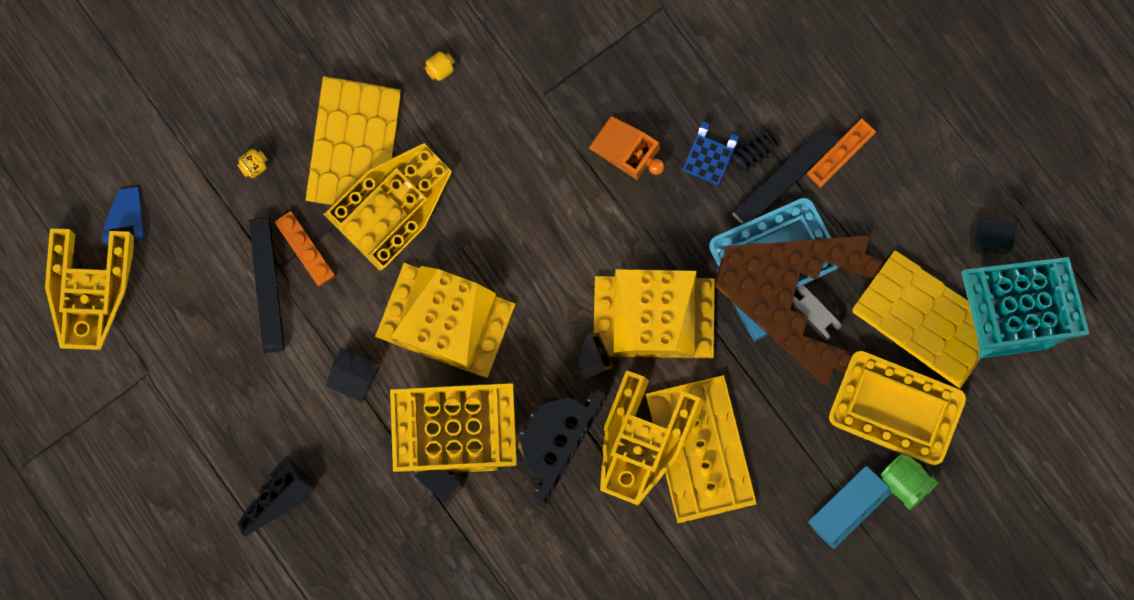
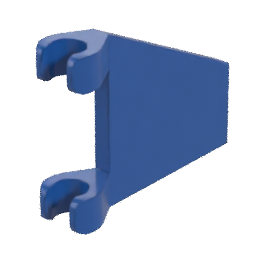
(125, 214)

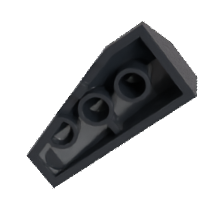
(283, 492)

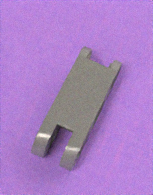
(818, 316)

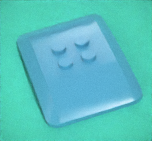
(789, 223)

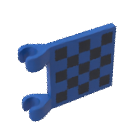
(709, 158)

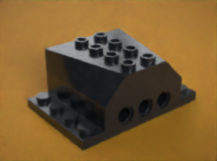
(553, 440)

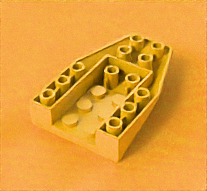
(390, 204)

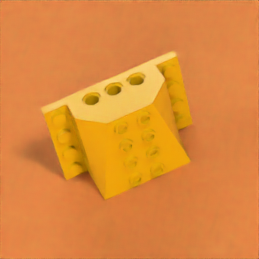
(655, 314)
(446, 319)
(453, 428)

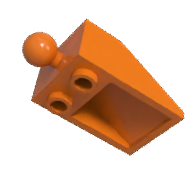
(624, 148)

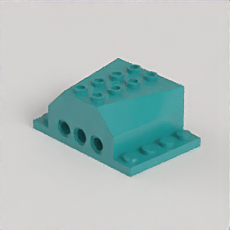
(1024, 306)

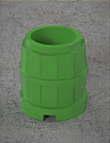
(908, 480)

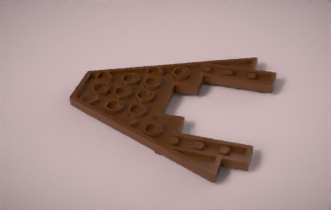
(763, 285)

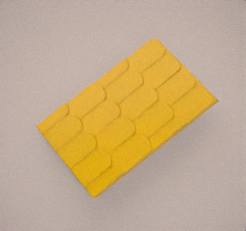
(350, 135)
(922, 318)
(712, 467)

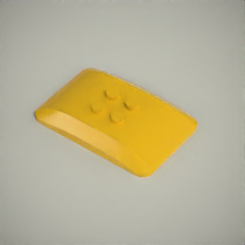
(897, 408)

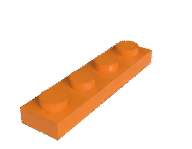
(840, 153)
(304, 249)

